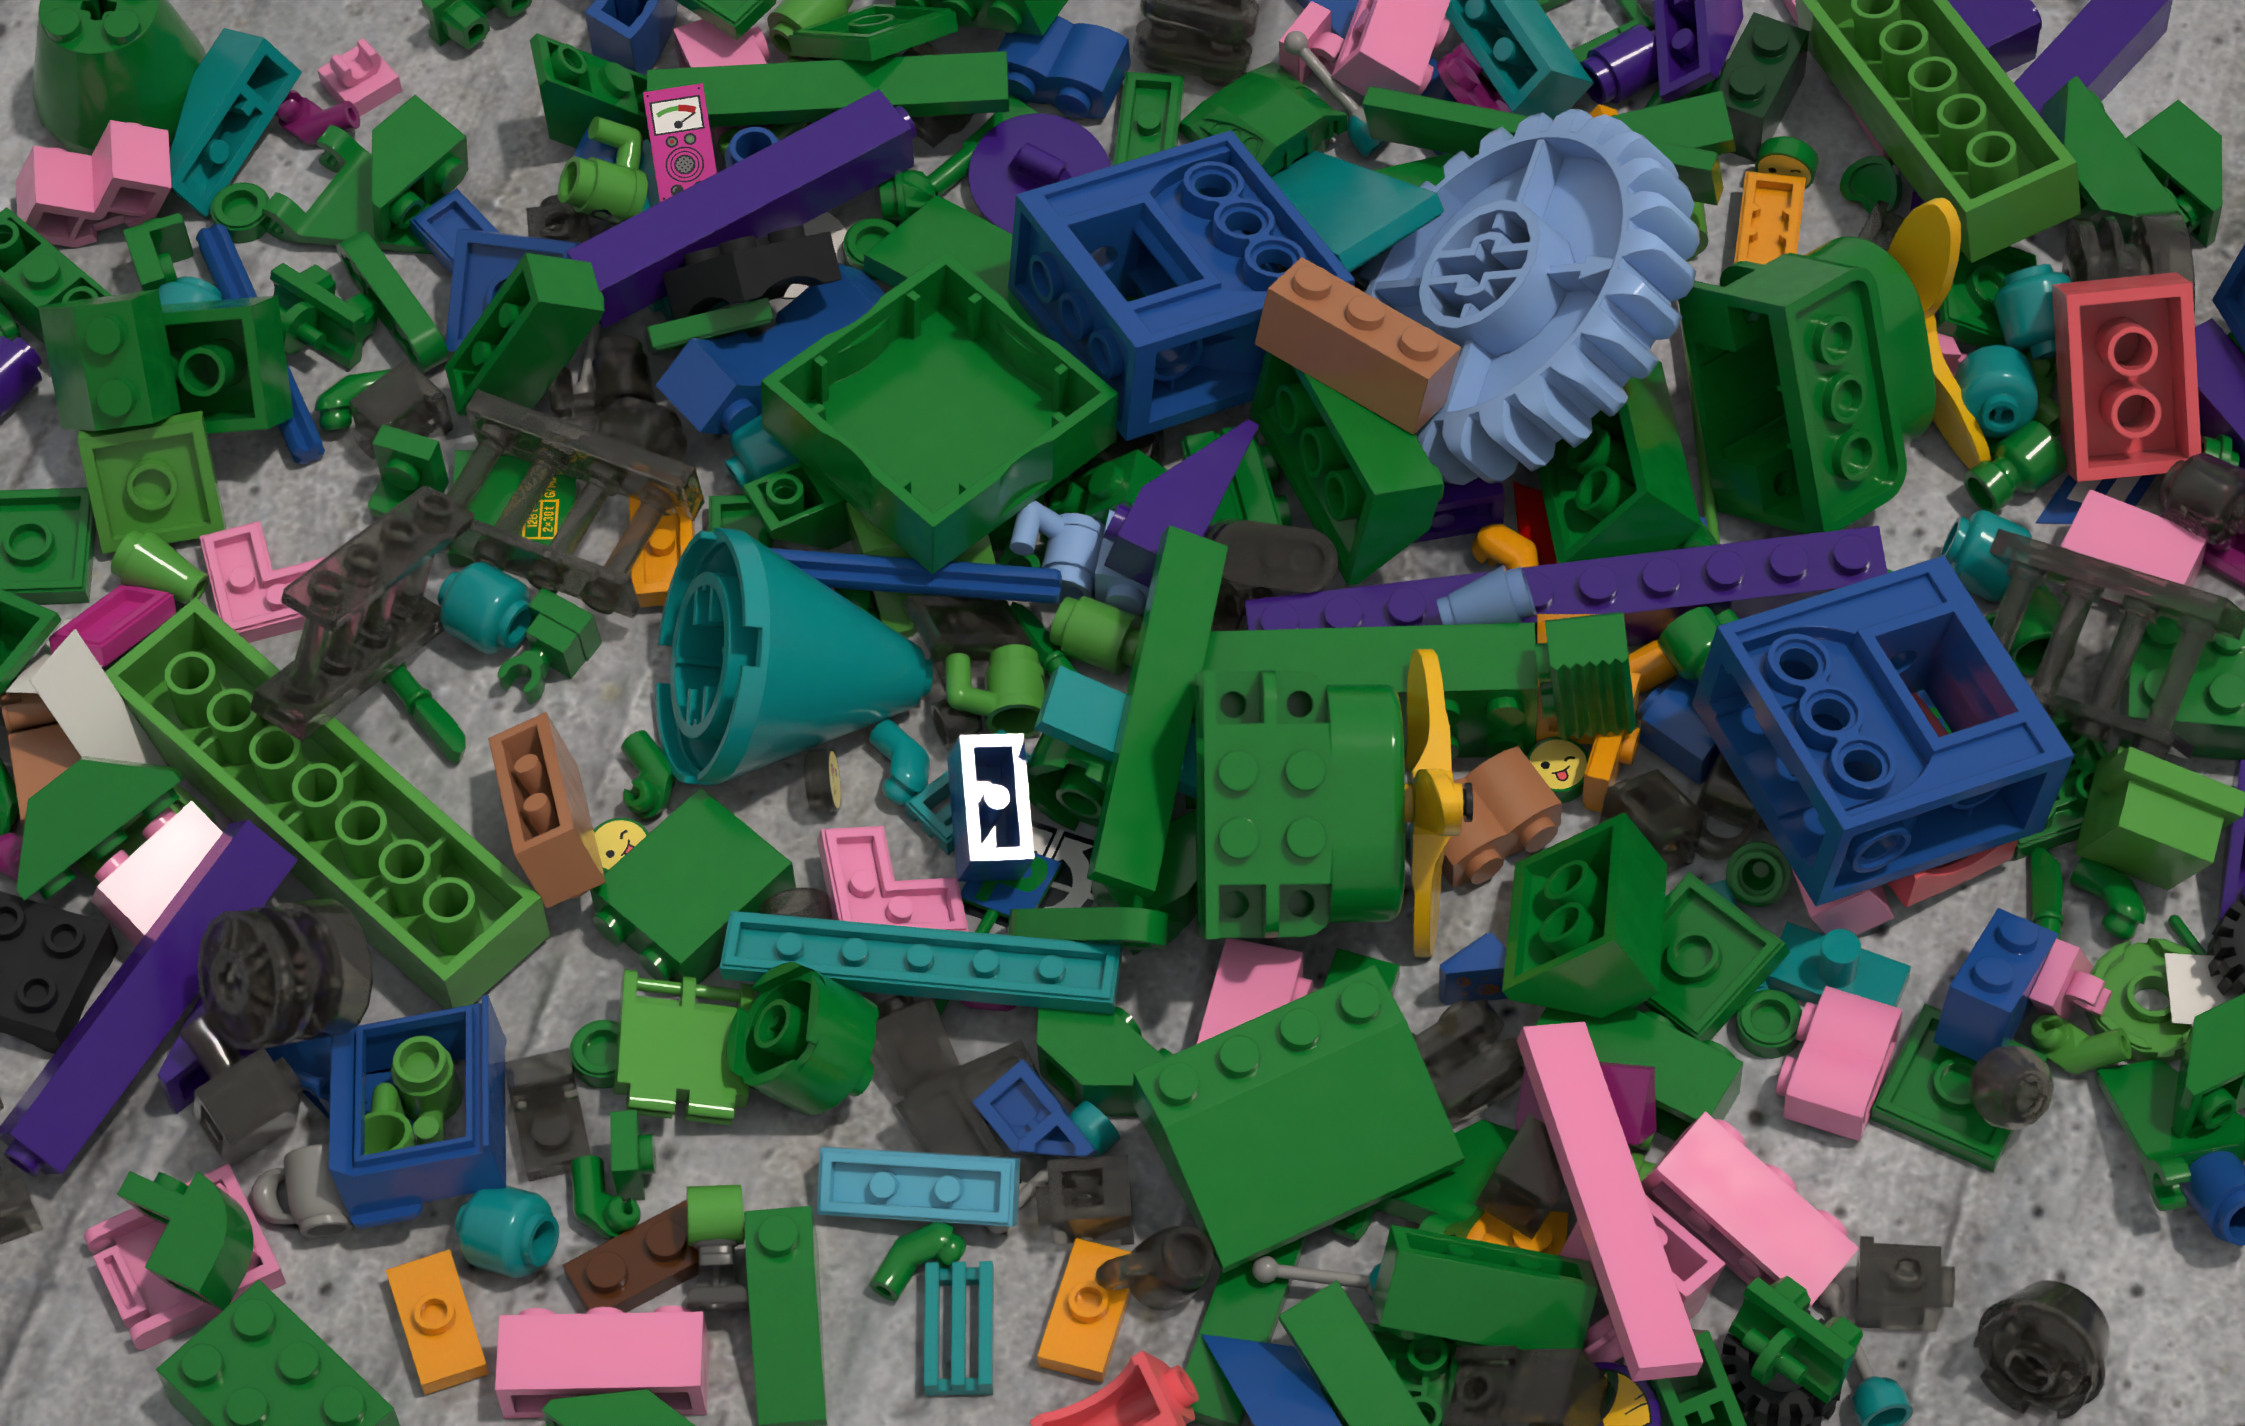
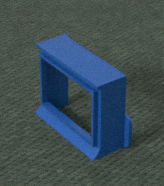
(396, 1182)

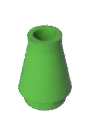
(154, 564)

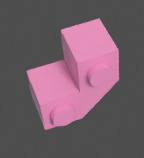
(77, 194)

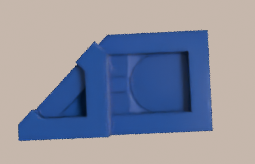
(1031, 1116)

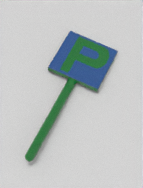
(1003, 895)

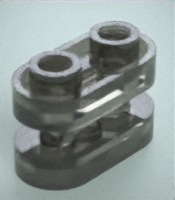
(1197, 37)
(1275, 555)
(1466, 1061)

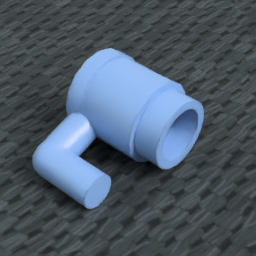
(1070, 548)

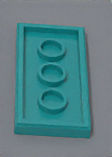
(1354, 206)

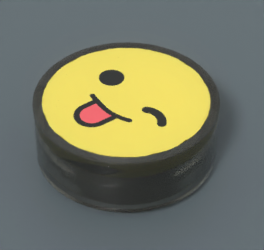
(822, 780)

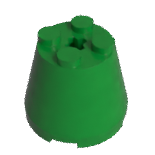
(111, 64)

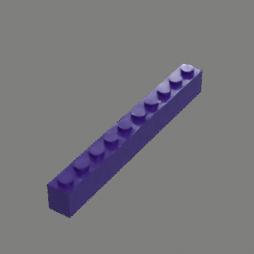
(1646, 586)

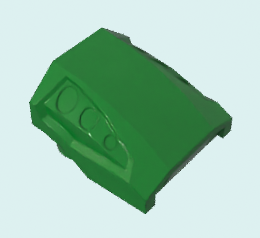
(1269, 115)

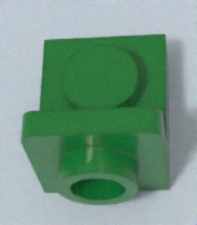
(156, 247)
(405, 465)

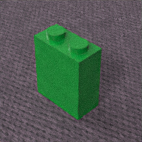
(681, 883)

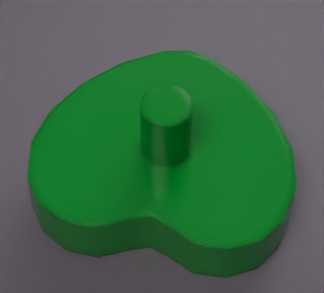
(1872, 180)

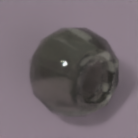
(2011, 1087)

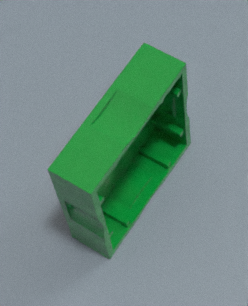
(939, 412)

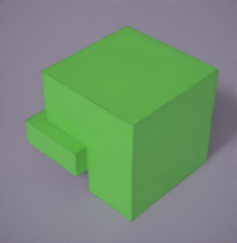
(2154, 817)

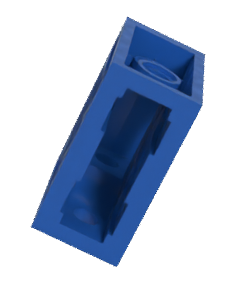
(1180, 247)
(1839, 753)

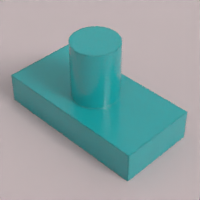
(1838, 963)

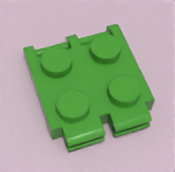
(678, 1049)

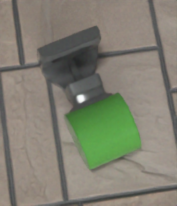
(714, 1229)

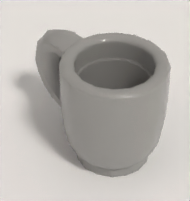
(310, 1194)

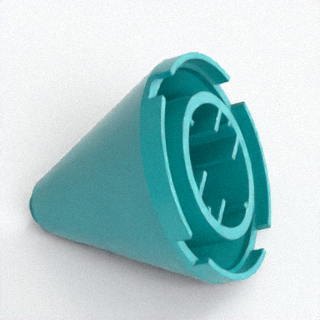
(769, 662)

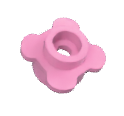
(1602, 1341)

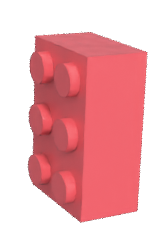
(2126, 375)

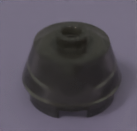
(2044, 1348)

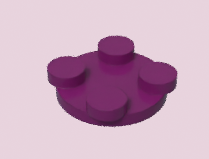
(1466, 83)

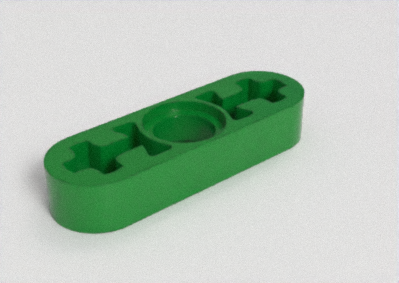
(397, 305)
(1121, 926)

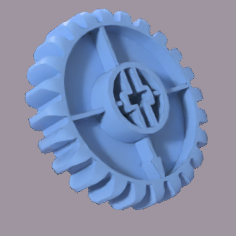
(1549, 281)

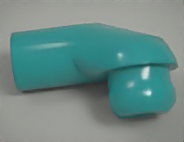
(908, 762)

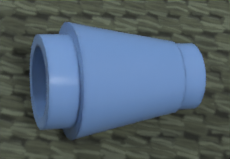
(1491, 599)

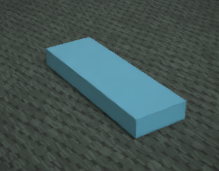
(918, 1186)

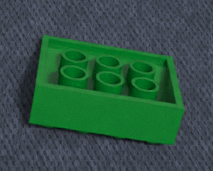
(1297, 1118)

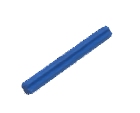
(233, 283)
(909, 576)

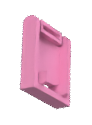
(144, 1300)

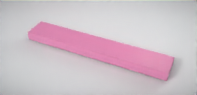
(1609, 1202)

